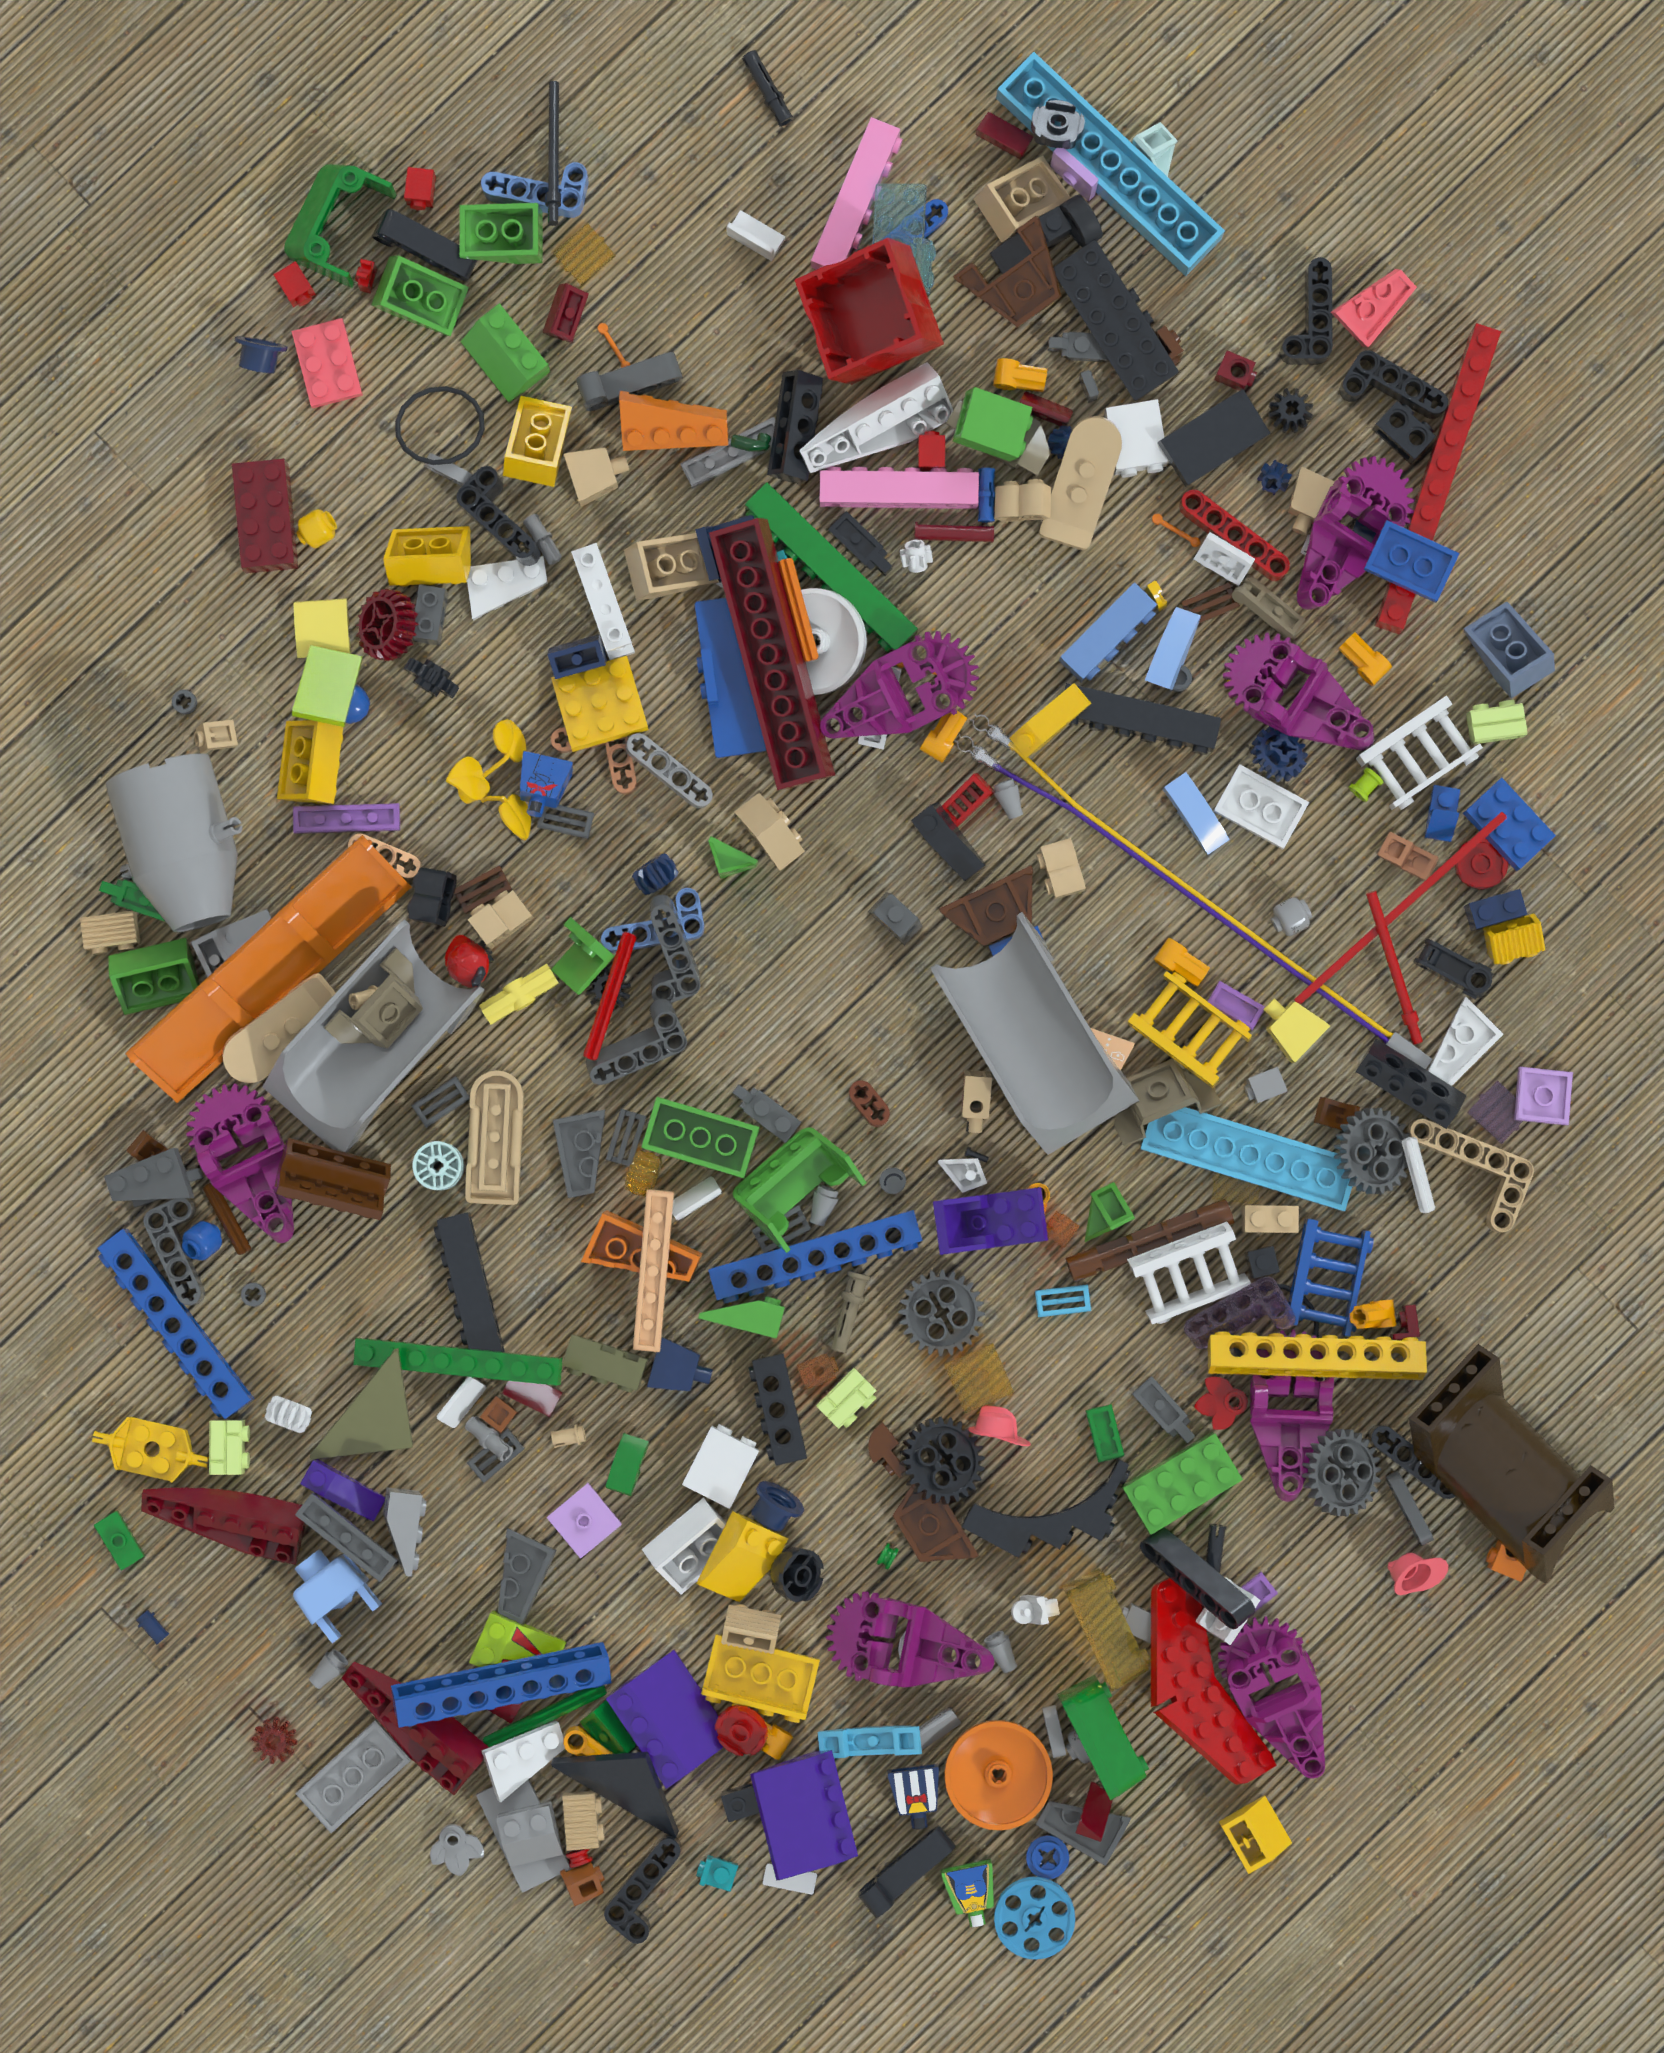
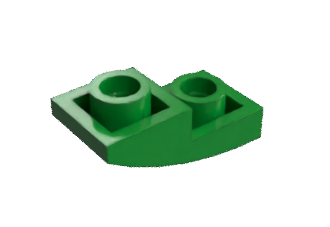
(627, 1464)

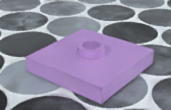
(1074, 173)
(1543, 1096)
(584, 1520)

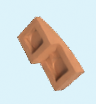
(1408, 856)

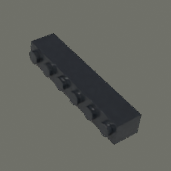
(1149, 721)
(468, 1283)

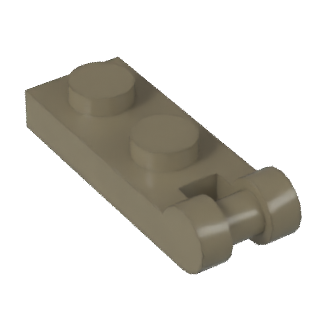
(1268, 606)

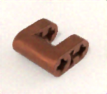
(859, 1102)

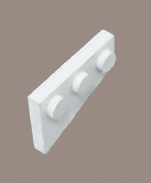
(501, 582)
(521, 1757)

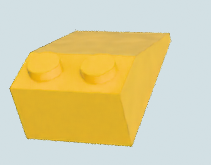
(537, 441)
(741, 1557)

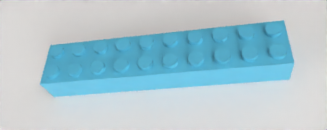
(1124, 173)

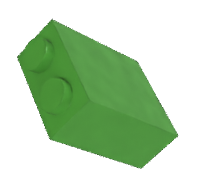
(993, 424)

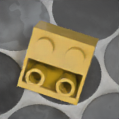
(1255, 1834)

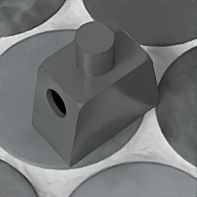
(895, 917)

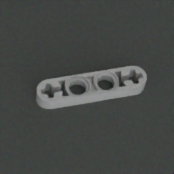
(672, 766)

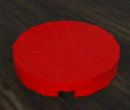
(1482, 867)
(741, 1730)

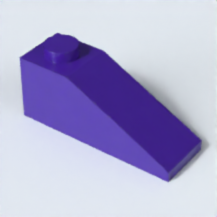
(342, 1490)

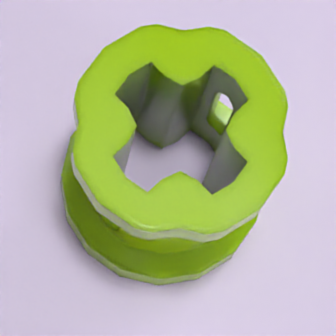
(1366, 784)

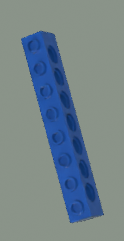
(125, 1243)
(722, 1275)
(489, 1679)

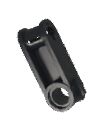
(1454, 968)

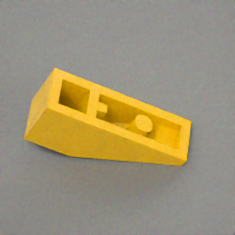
(1050, 721)

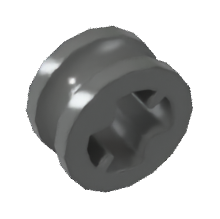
(176, 697)
(254, 1303)

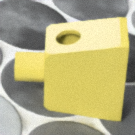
(1293, 1028)

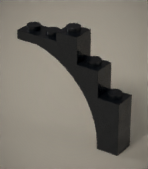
(1013, 1532)

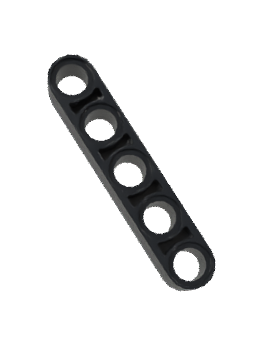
(1197, 1578)

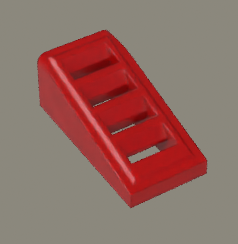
(972, 807)

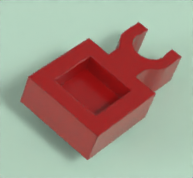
(366, 275)

